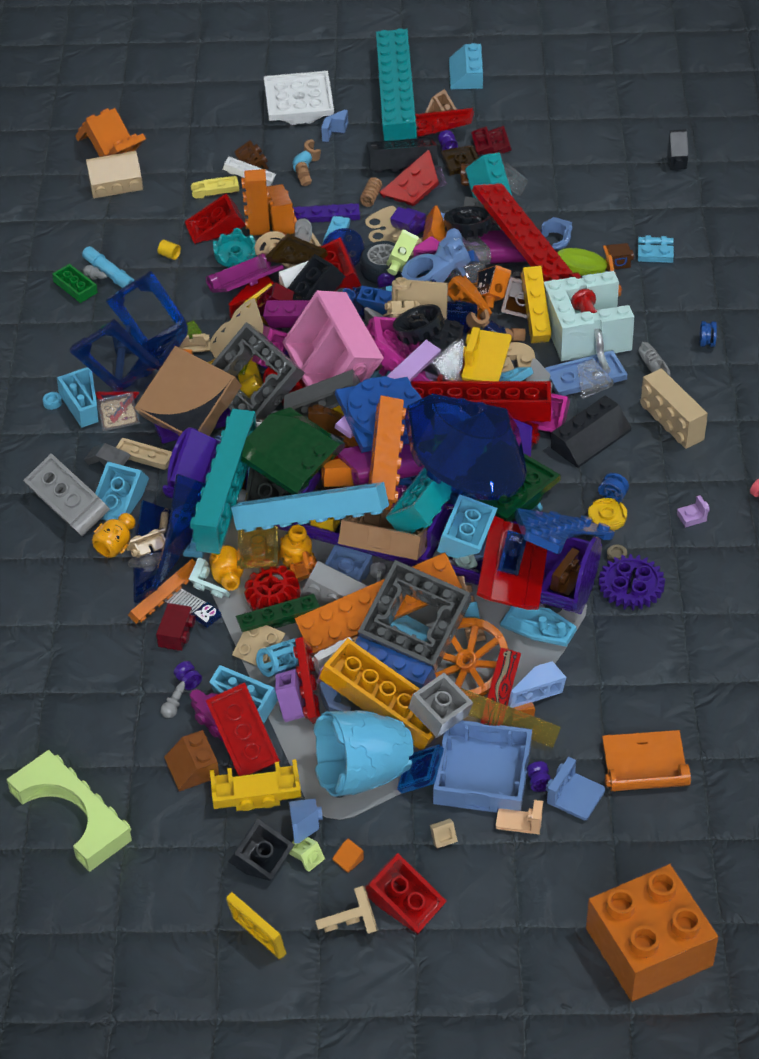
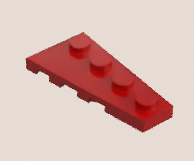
(309, 684)

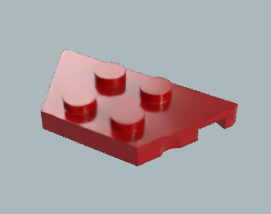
(413, 182)

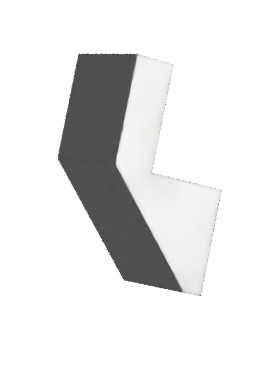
(106, 452)

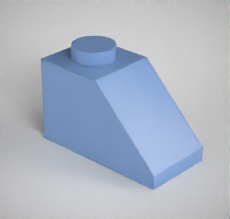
(304, 818)

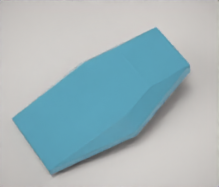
(539, 625)

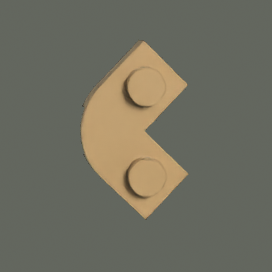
(521, 353)

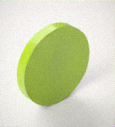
(583, 261)

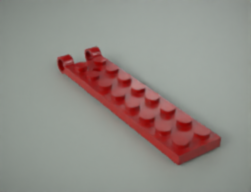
(522, 231)

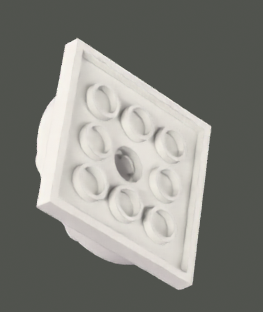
(298, 97)

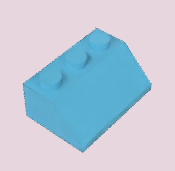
(466, 68)
(466, 528)

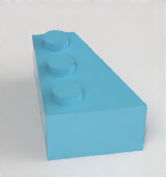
(79, 395)
(262, 694)

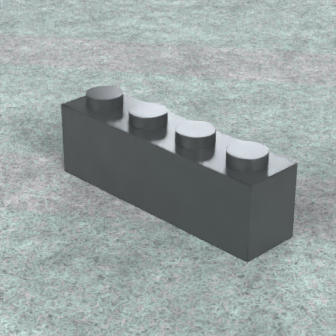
(320, 393)

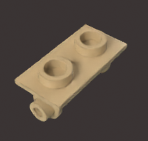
(394, 308)
(198, 344)
(140, 544)

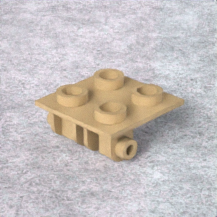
(256, 639)

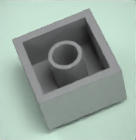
(440, 705)

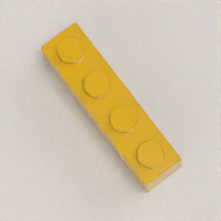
(536, 304)

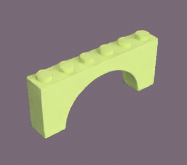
(51, 778)

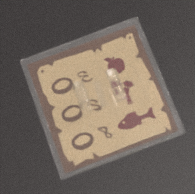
(117, 411)

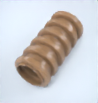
(370, 192)

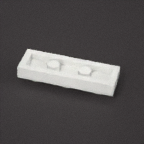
(238, 167)

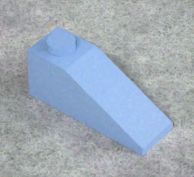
(538, 684)

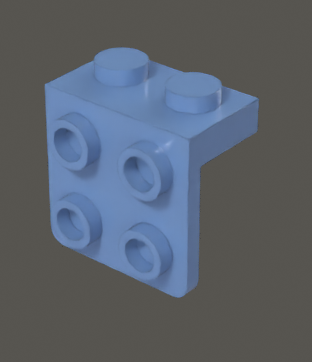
(573, 792)

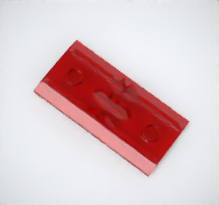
(513, 590)

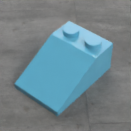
(120, 489)

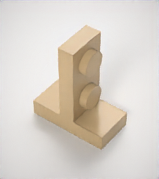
(351, 916)

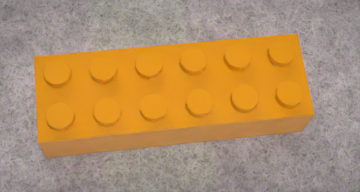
(374, 688)

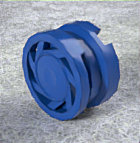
(705, 333)
(614, 487)

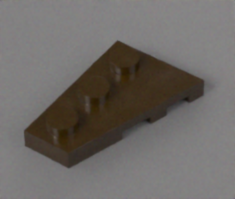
(294, 251)

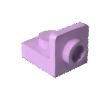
(694, 513)

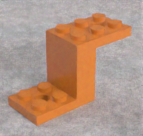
(109, 134)

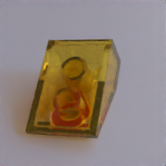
(258, 548)

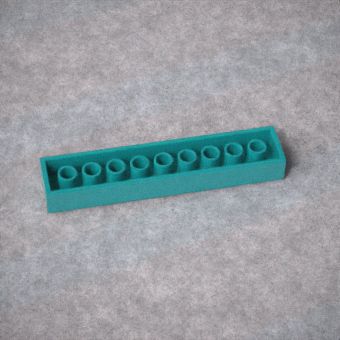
(396, 85)

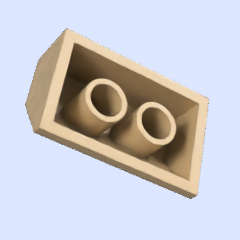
(114, 174)

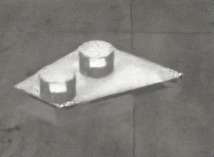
(592, 378)

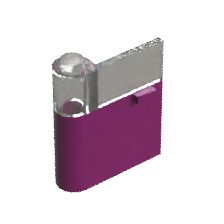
(494, 248)

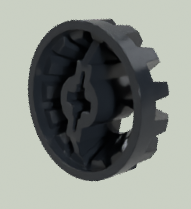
(469, 220)
(419, 324)

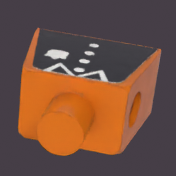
(493, 284)

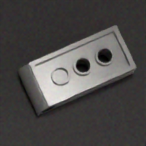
(66, 495)

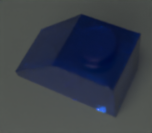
(511, 553)

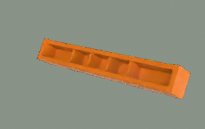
(163, 592)

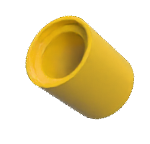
(169, 249)

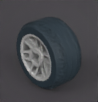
(374, 260)

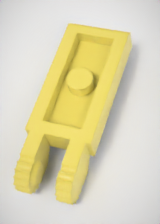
(215, 186)

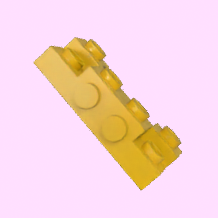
(255, 790)

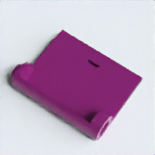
(241, 274)
(361, 462)

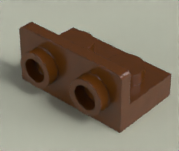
(251, 154)
(566, 574)

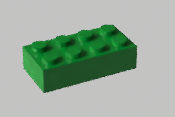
(74, 283)

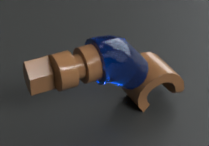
(472, 321)

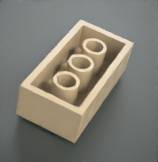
(673, 408)

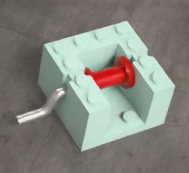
(587, 317)

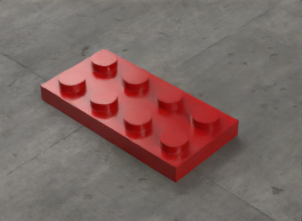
(242, 730)

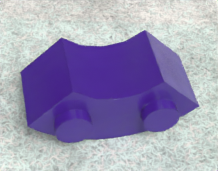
(408, 220)

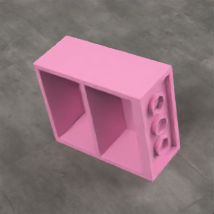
(331, 340)

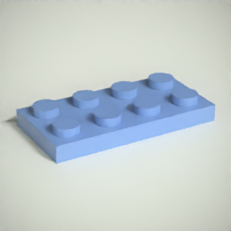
(566, 379)

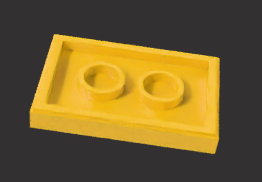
(256, 926)

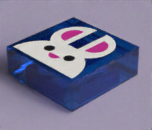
(207, 614)

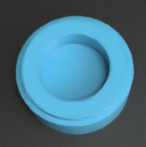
(52, 400)

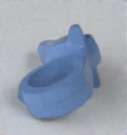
(450, 256)

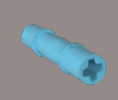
(111, 270)

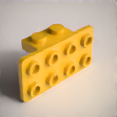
(485, 355)

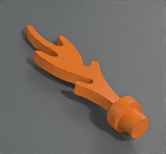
(610, 267)

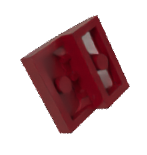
(491, 141)

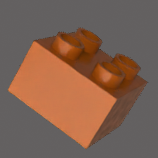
(651, 932)

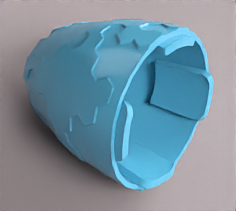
(360, 751)

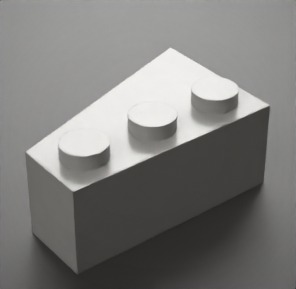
(329, 584)

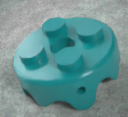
(232, 243)

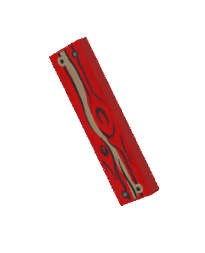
(503, 677)

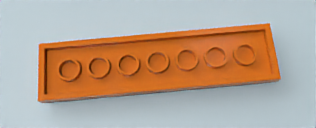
(345, 615)

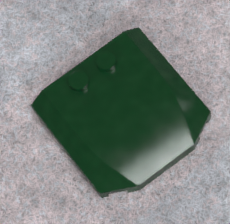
(290, 449)

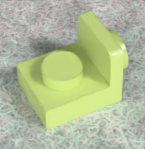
(308, 852)

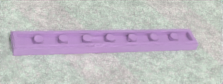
(410, 368)

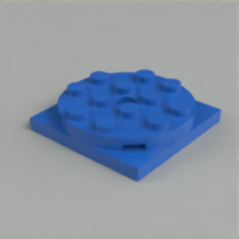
(361, 401)

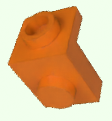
(305, 566)

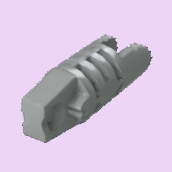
(652, 358)

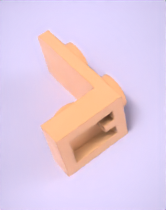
(521, 821)

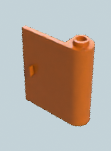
(645, 761)

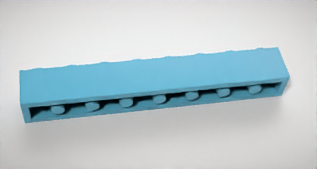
(310, 506)

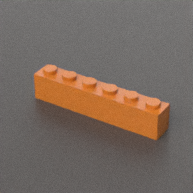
(387, 445)

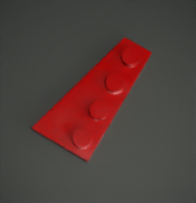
(439, 121)

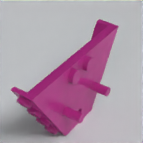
(391, 348)

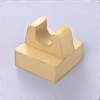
(443, 833)

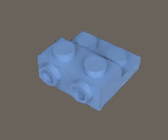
(350, 562)

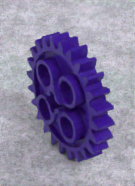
(646, 586)

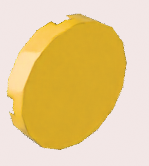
(608, 512)

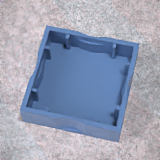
(483, 767)

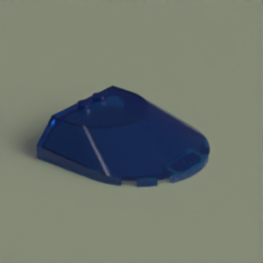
(467, 446)

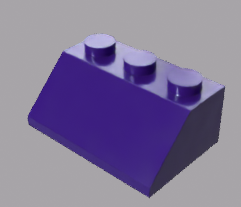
(195, 456)

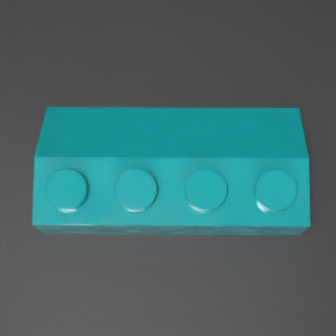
(487, 170)

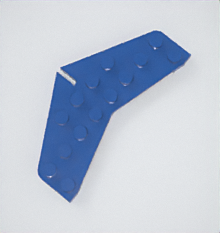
(553, 529)

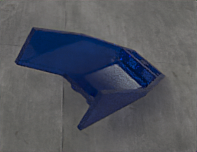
(178, 534)

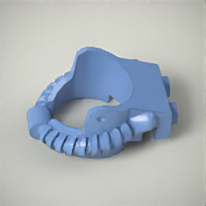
(560, 226)

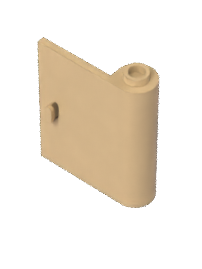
(421, 291)

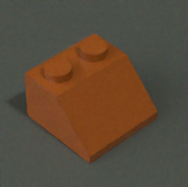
(191, 761)

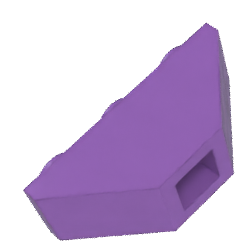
(289, 695)

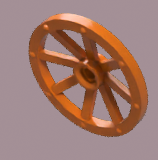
(468, 654)

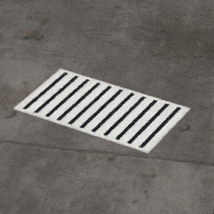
(186, 599)

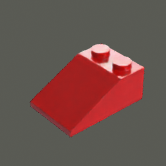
(215, 219)
(404, 894)

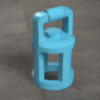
(286, 656)

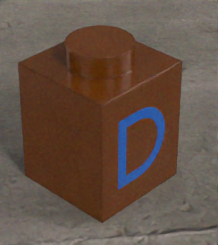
(621, 255)

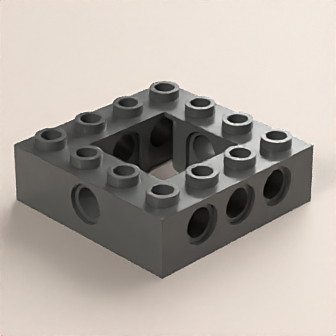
(239, 352)
(407, 580)

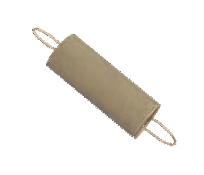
(164, 520)

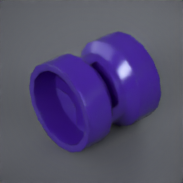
(447, 140)
(385, 280)
(186, 672)
(539, 776)

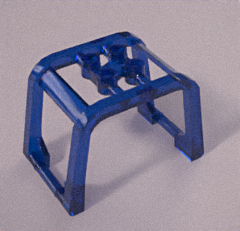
(150, 352)

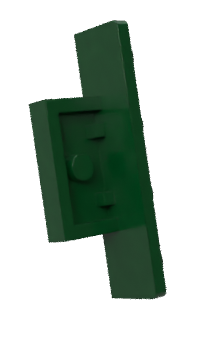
(277, 615)

